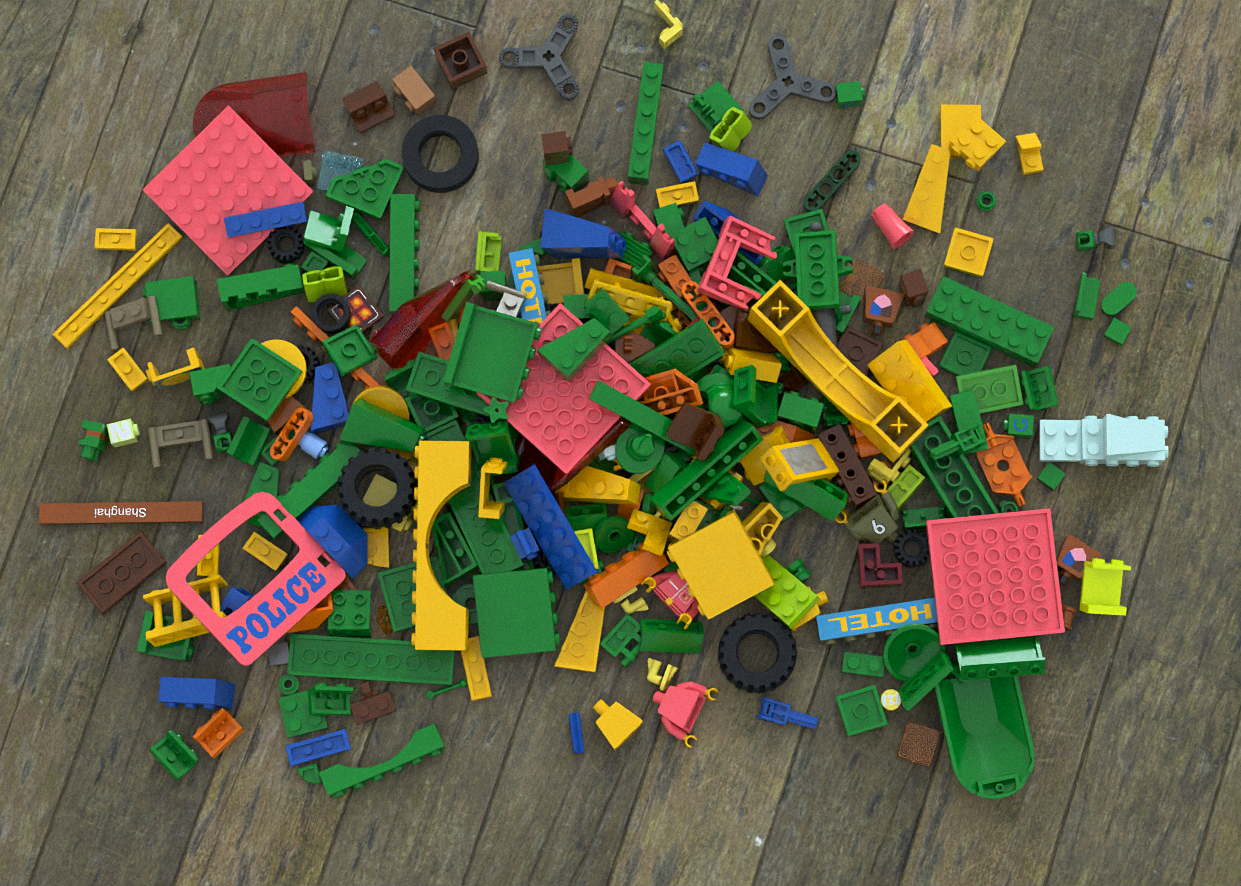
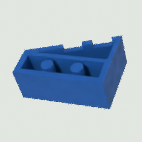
(732, 168)
(329, 400)
(196, 692)

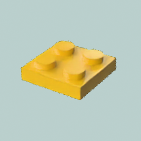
(968, 252)

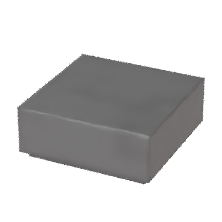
(278, 654)

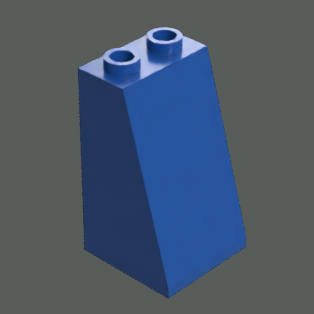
(577, 238)

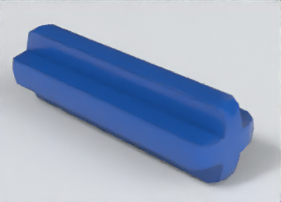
(576, 733)

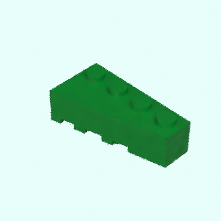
(260, 286)

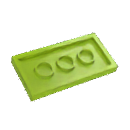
(788, 596)

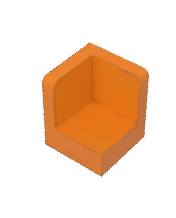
(618, 268)

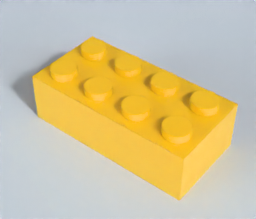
(906, 376)

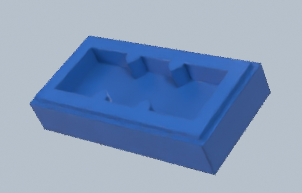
(680, 162)

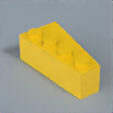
(600, 487)
(762, 524)

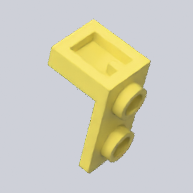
(671, 34)
(879, 470)

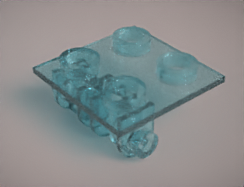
(334, 165)

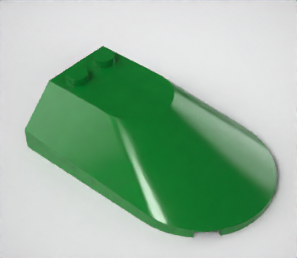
(986, 734)

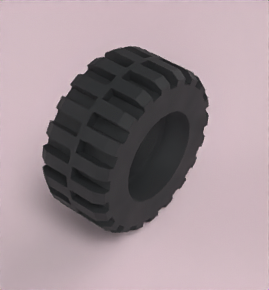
(363, 465)
(766, 626)

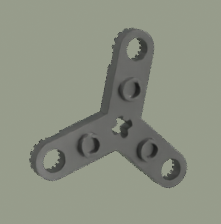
(556, 45)
(777, 91)

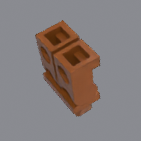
(590, 198)

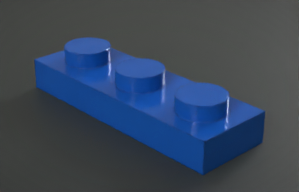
(318, 747)

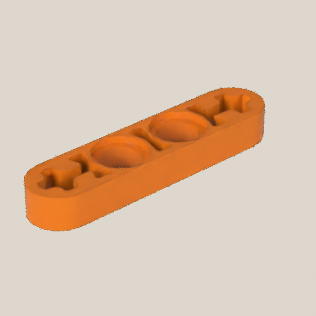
(710, 313)

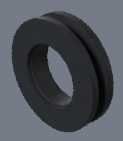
(440, 126)

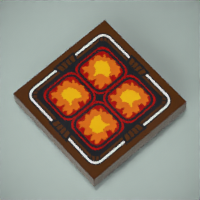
(363, 310)

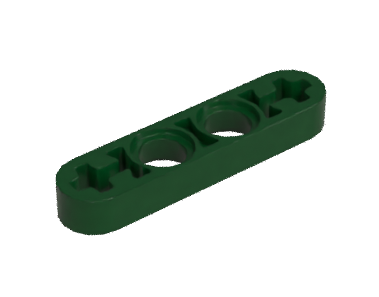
(829, 180)

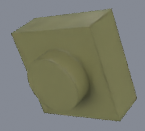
(310, 172)

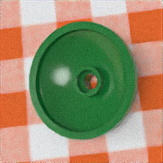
(905, 662)

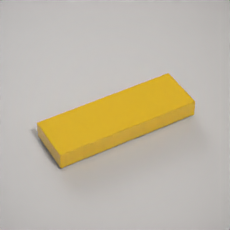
(476, 670)

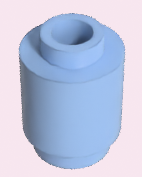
(313, 445)

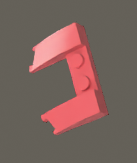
(624, 203)
(731, 237)

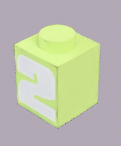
(123, 432)

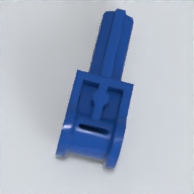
(781, 713)

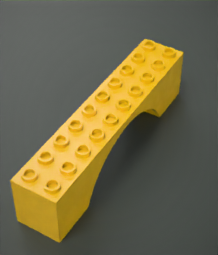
(874, 411)
(441, 474)

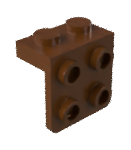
(696, 429)

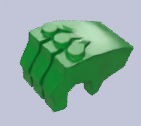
(832, 414)

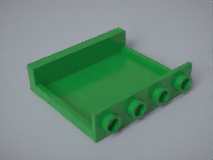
(492, 353)
(516, 612)
(1000, 658)

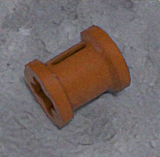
(1068, 613)

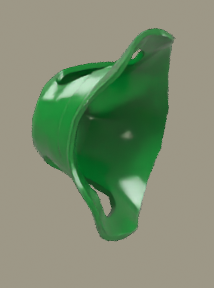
(720, 396)

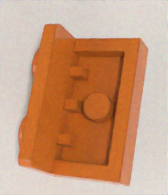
(674, 275)
(218, 732)

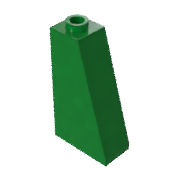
(380, 428)

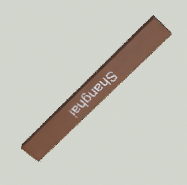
(121, 512)

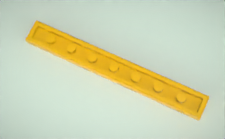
(117, 286)

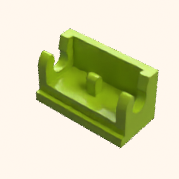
(488, 252)
(906, 486)

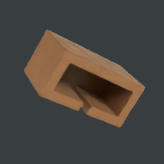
(413, 90)

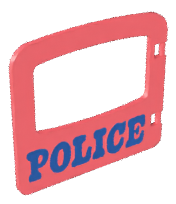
(279, 604)

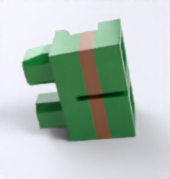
(95, 440)

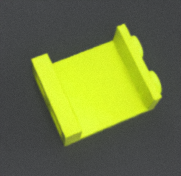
(1102, 587)

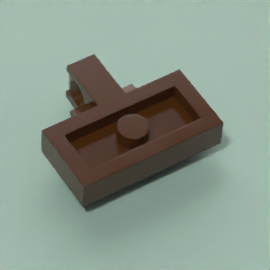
(372, 705)

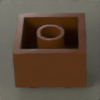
(460, 60)

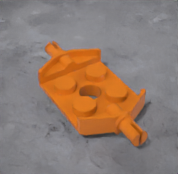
(1003, 449)

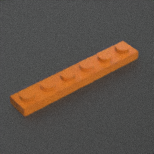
(315, 333)

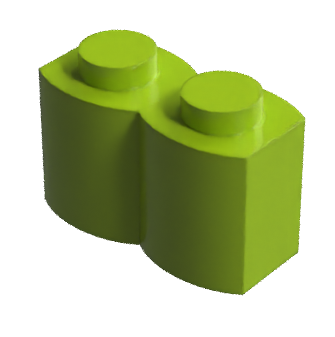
(731, 130)
(324, 282)

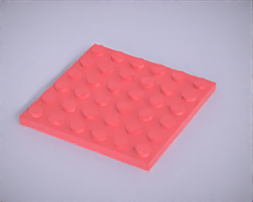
(223, 176)
(557, 412)
(995, 576)

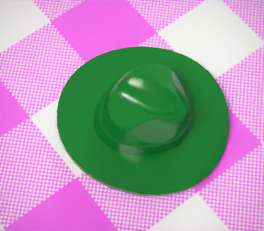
(638, 450)

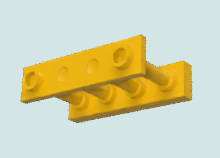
(629, 294)
(187, 629)

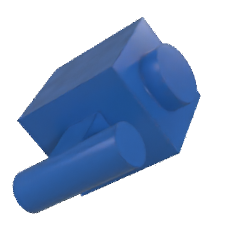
(525, 544)

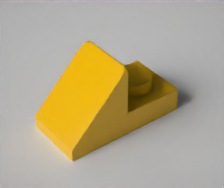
(1029, 153)

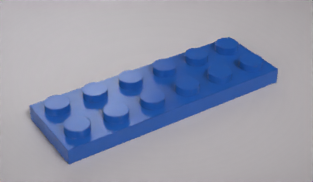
(550, 527)

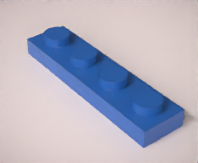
(265, 219)

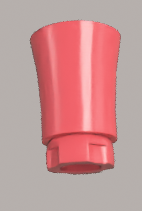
(892, 226)

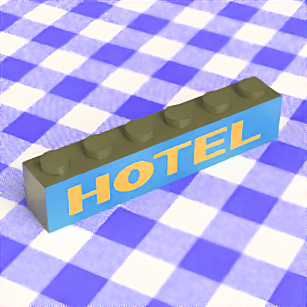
(529, 281)
(874, 620)

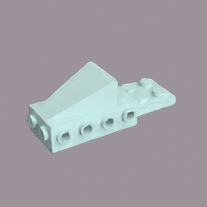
(1104, 441)

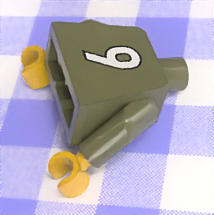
(875, 519)

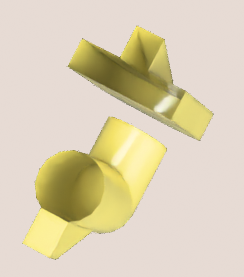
(638, 605)
(652, 676)

